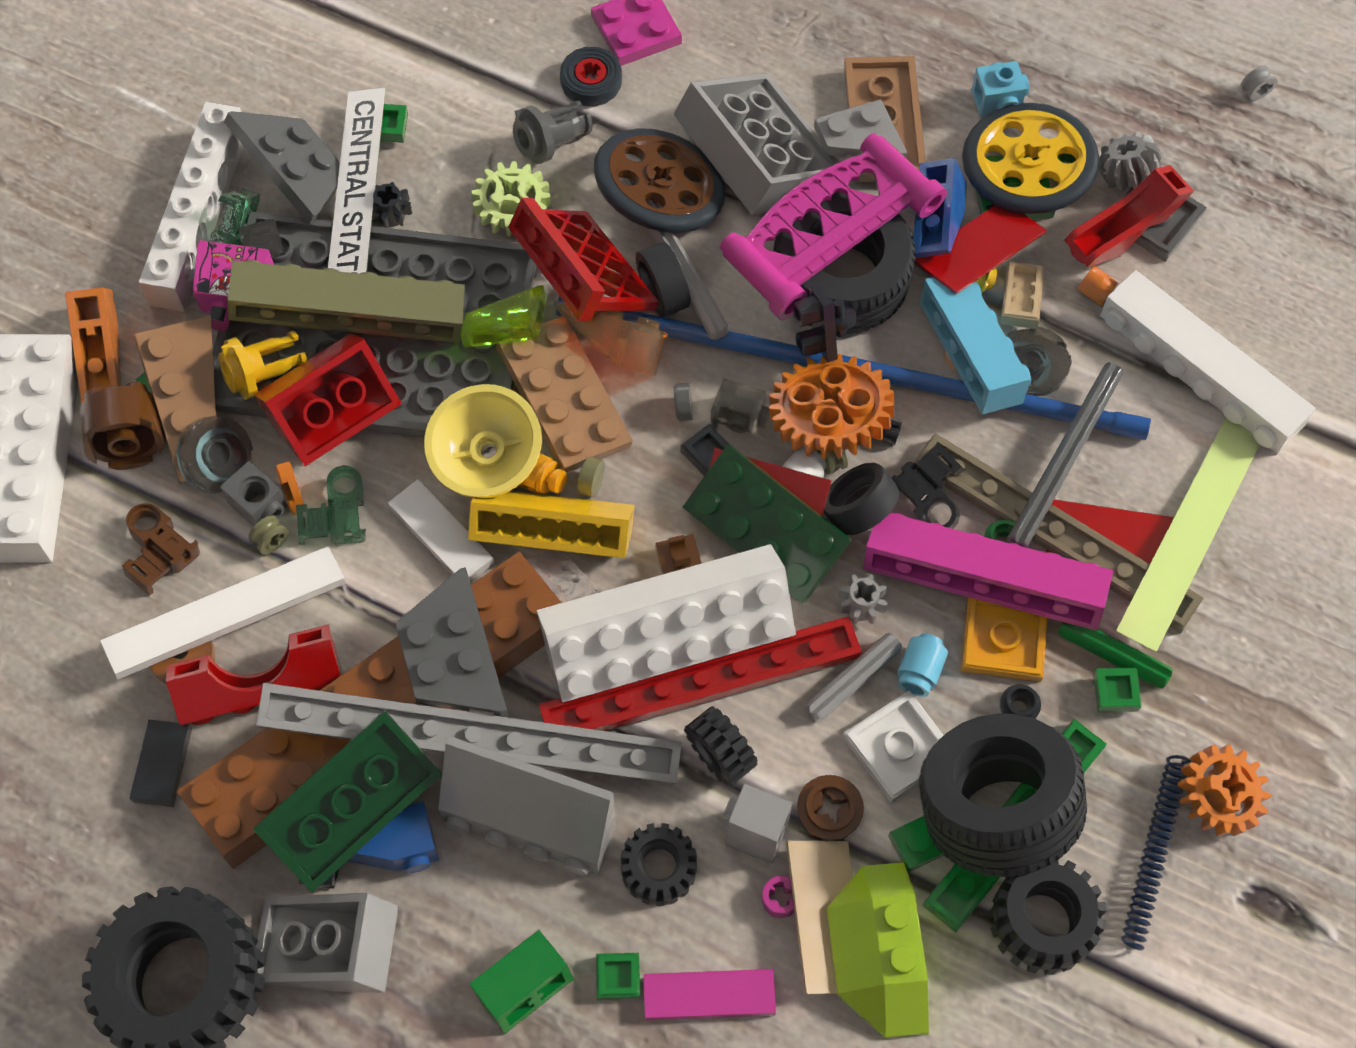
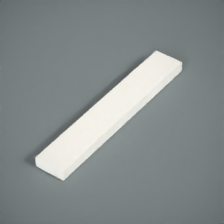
(222, 612)

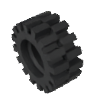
(721, 746)
(658, 839)

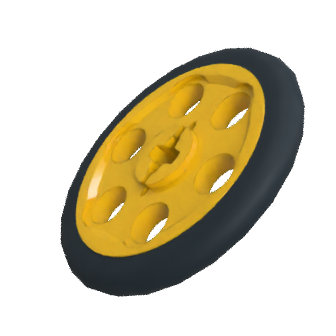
(1030, 196)

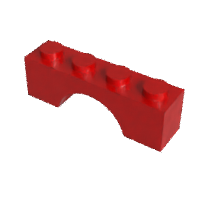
(206, 690)

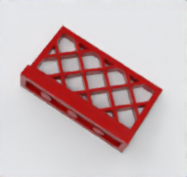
(569, 270)

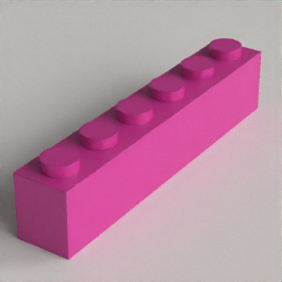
(989, 570)

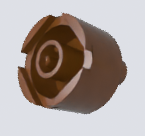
(121, 426)

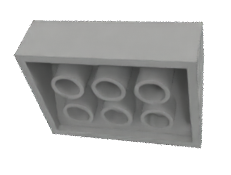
(752, 137)
(526, 807)

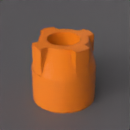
(1097, 285)

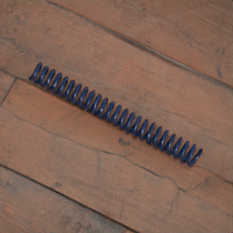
(1158, 850)

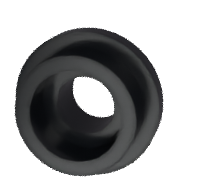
(1020, 693)

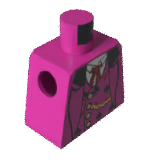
(214, 273)

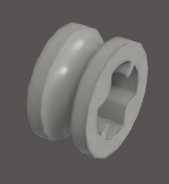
(1259, 83)

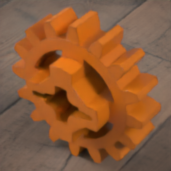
(1223, 790)

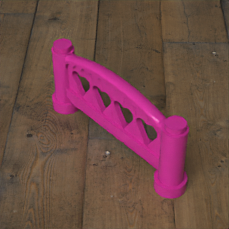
(780, 275)

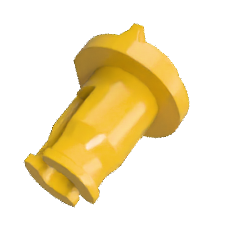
(244, 366)

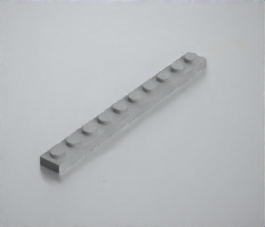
(429, 727)

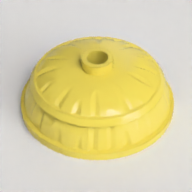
(469, 425)

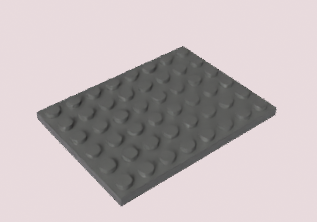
(417, 369)

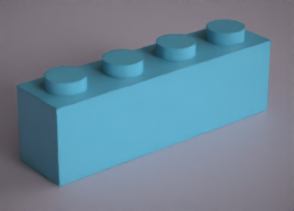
(976, 345)

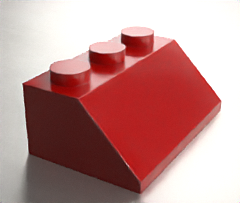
(328, 398)

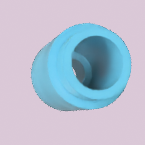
(922, 664)

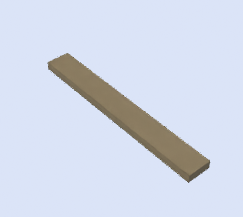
(1058, 530)

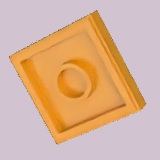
(1003, 641)

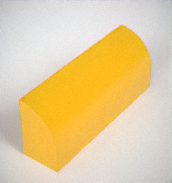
(553, 523)

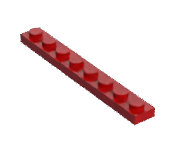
(709, 680)

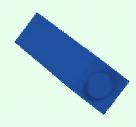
(938, 231)
(402, 844)

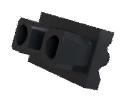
(827, 321)

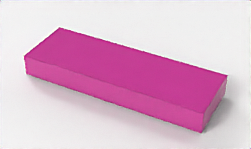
(709, 994)

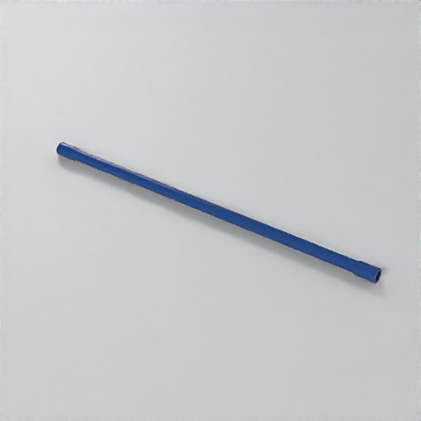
(1114, 422)

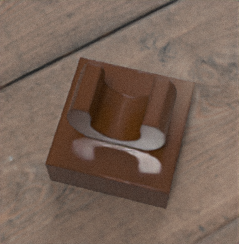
(677, 553)

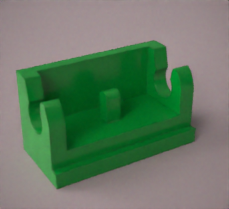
(522, 981)

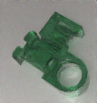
(235, 215)
(339, 516)

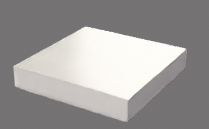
(894, 744)

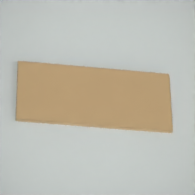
(817, 876)

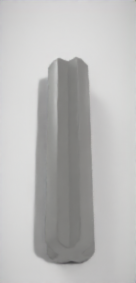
(853, 677)

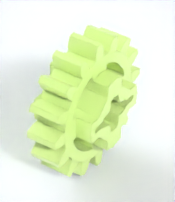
(507, 188)

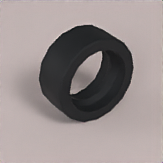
(664, 278)
(861, 498)

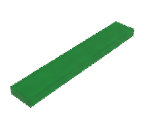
(964, 890)

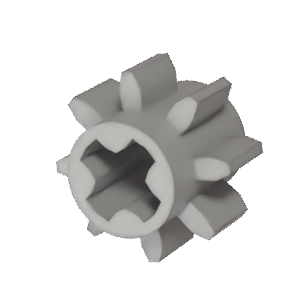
(867, 590)

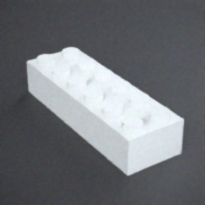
(35, 436)
(667, 622)

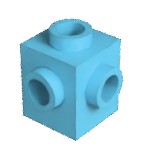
(998, 86)

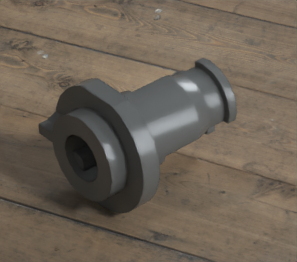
(540, 132)

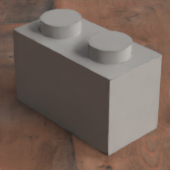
(756, 822)

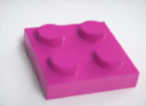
(636, 28)

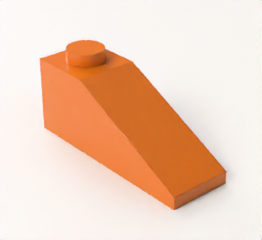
(94, 338)

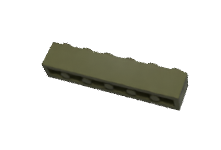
(345, 301)

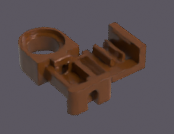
(160, 548)

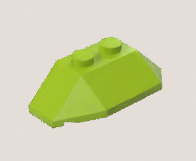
(880, 951)

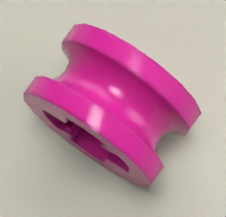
(772, 906)

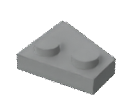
(847, 129)

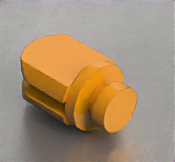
(545, 477)

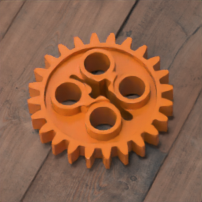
(831, 406)

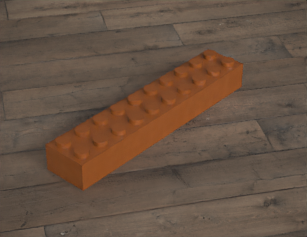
(273, 763)

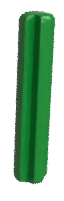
(1118, 653)

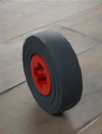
(591, 61)

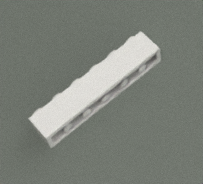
(1206, 362)

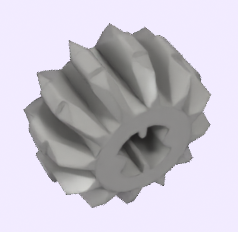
(1129, 160)

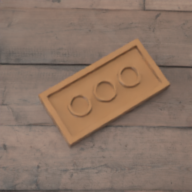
(896, 85)
(565, 395)

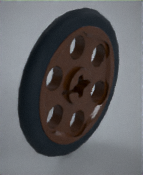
(631, 202)

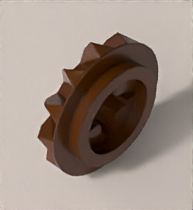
(837, 791)

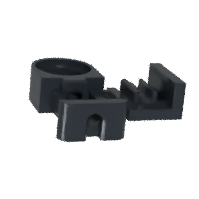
(926, 482)

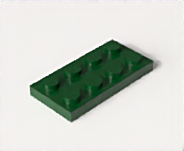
(755, 510)
(347, 801)

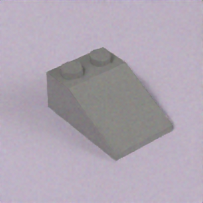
(327, 942)

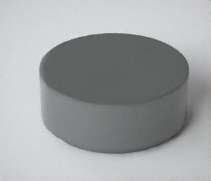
(683, 401)

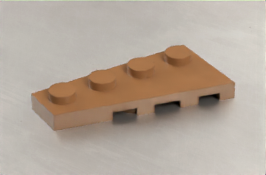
(179, 376)

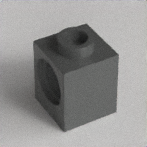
(247, 484)

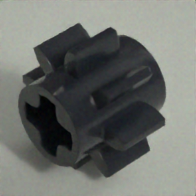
(390, 205)

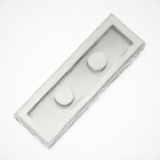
(439, 531)

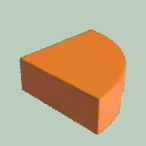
(290, 486)

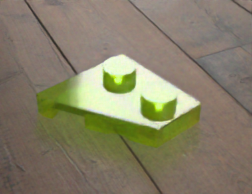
(506, 320)

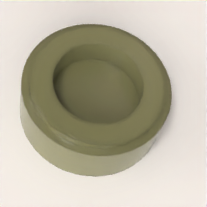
(590, 476)

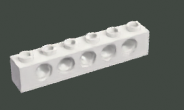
(191, 210)

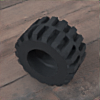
(1034, 947)

